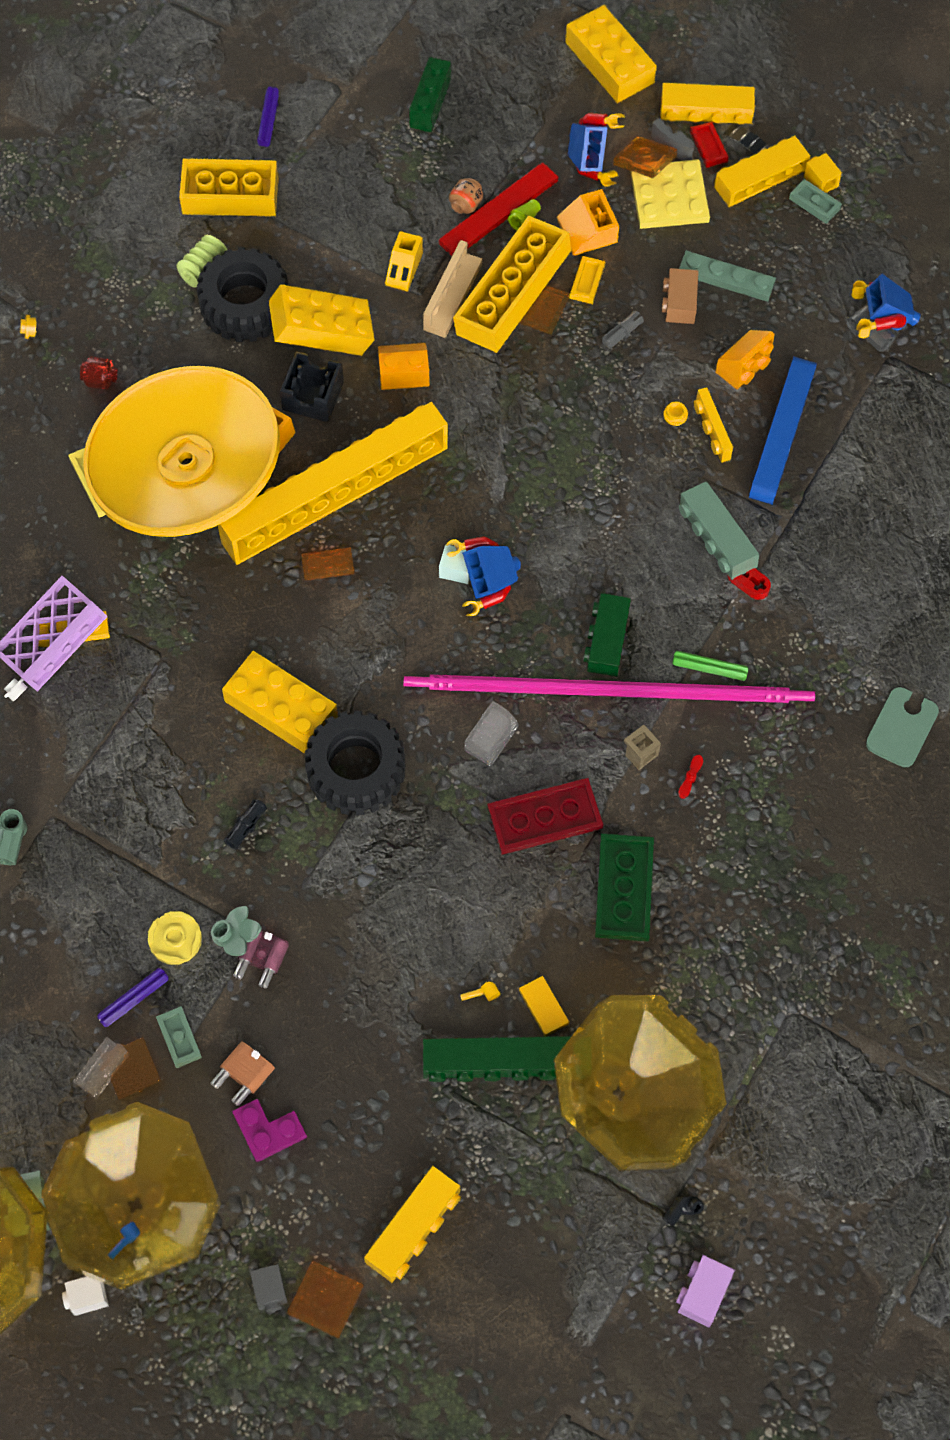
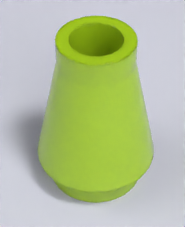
(520, 214)

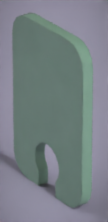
(897, 733)

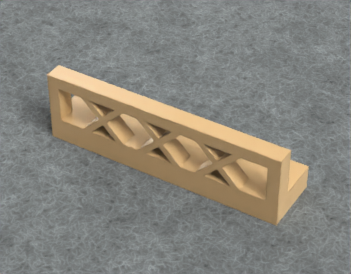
(451, 291)

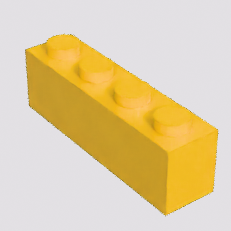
(707, 103)
(761, 171)
(412, 1225)

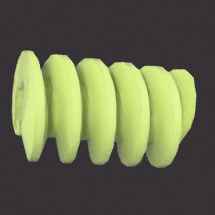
(198, 257)

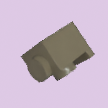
(642, 747)

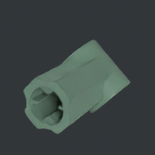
(11, 837)

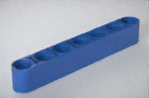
(782, 430)

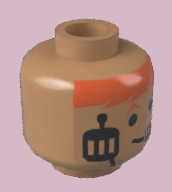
(466, 196)

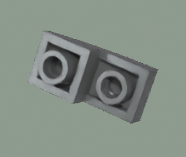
(663, 134)

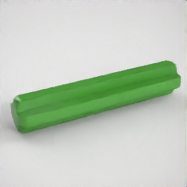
(710, 665)

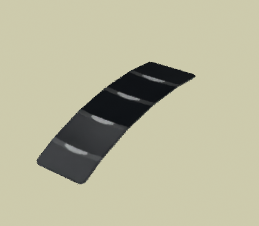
(746, 138)

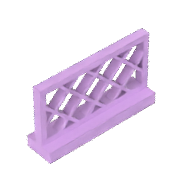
(62, 644)

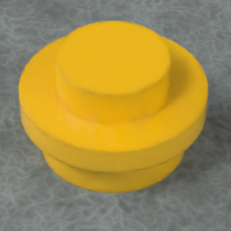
(28, 326)
(675, 413)

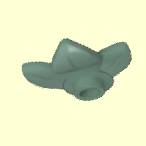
(235, 931)

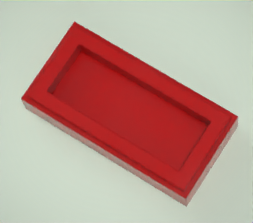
(709, 144)

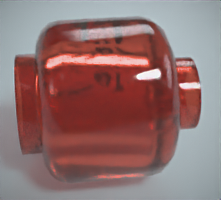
(98, 372)

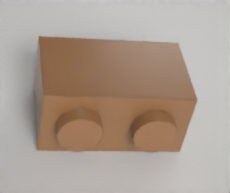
(681, 296)

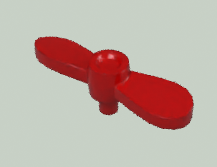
(690, 776)

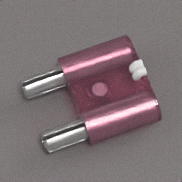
(264, 953)

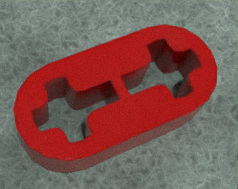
(748, 581)

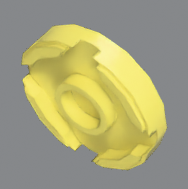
(174, 938)

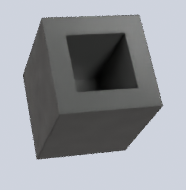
(269, 1288)

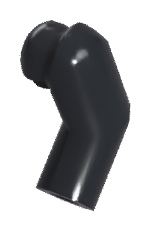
(683, 1206)

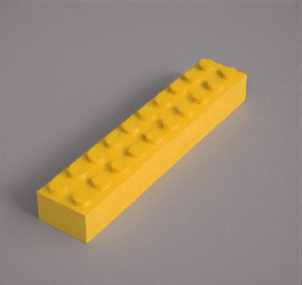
(335, 482)

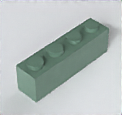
(718, 530)

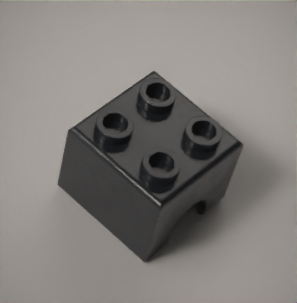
(311, 388)

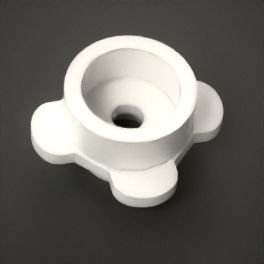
(15, 689)

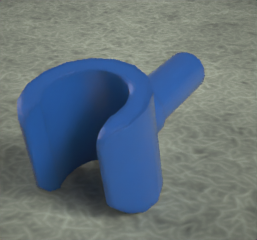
(130, 1233)

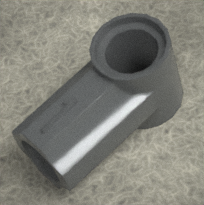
(879, 339)

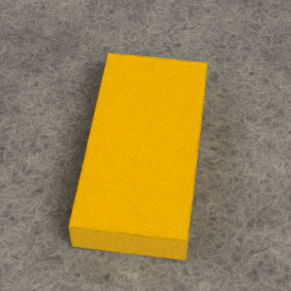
(587, 280)
(543, 1006)

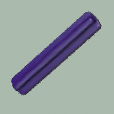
(268, 116)
(132, 997)

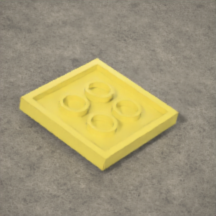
(672, 196)

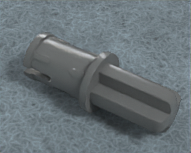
(622, 330)

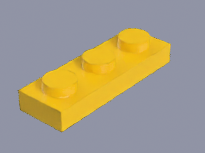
(713, 425)

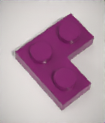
(265, 1137)

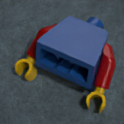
(588, 145)
(887, 304)
(489, 569)

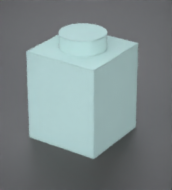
(453, 567)

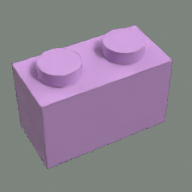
(705, 1291)

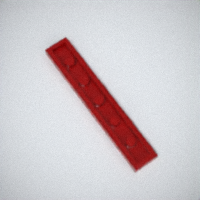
(499, 208)

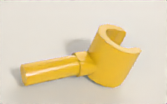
(489, 989)

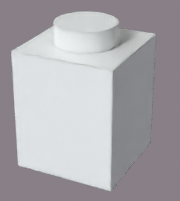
(84, 1295)

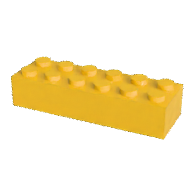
(512, 284)

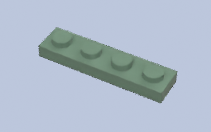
(729, 276)

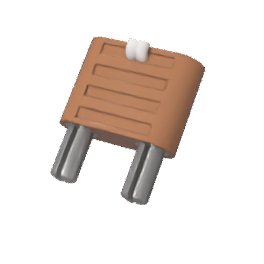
(246, 1068)

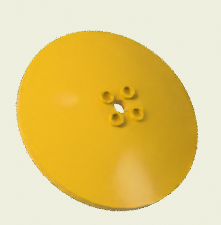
(177, 416)

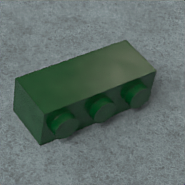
(430, 94)
(607, 634)

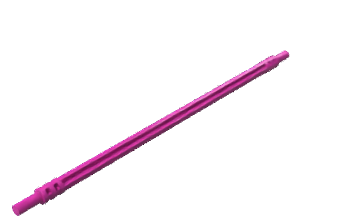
(609, 688)

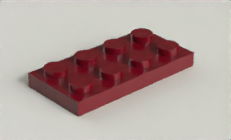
(544, 816)

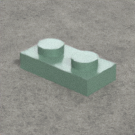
(815, 201)
(178, 1037)

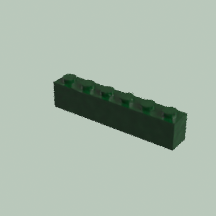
(491, 1058)

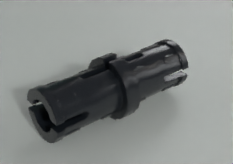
(245, 824)

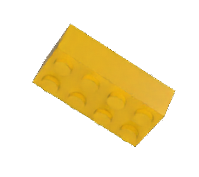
(610, 53)
(229, 187)
(321, 320)
(278, 700)

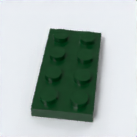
(624, 887)

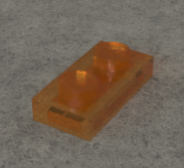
(327, 563)

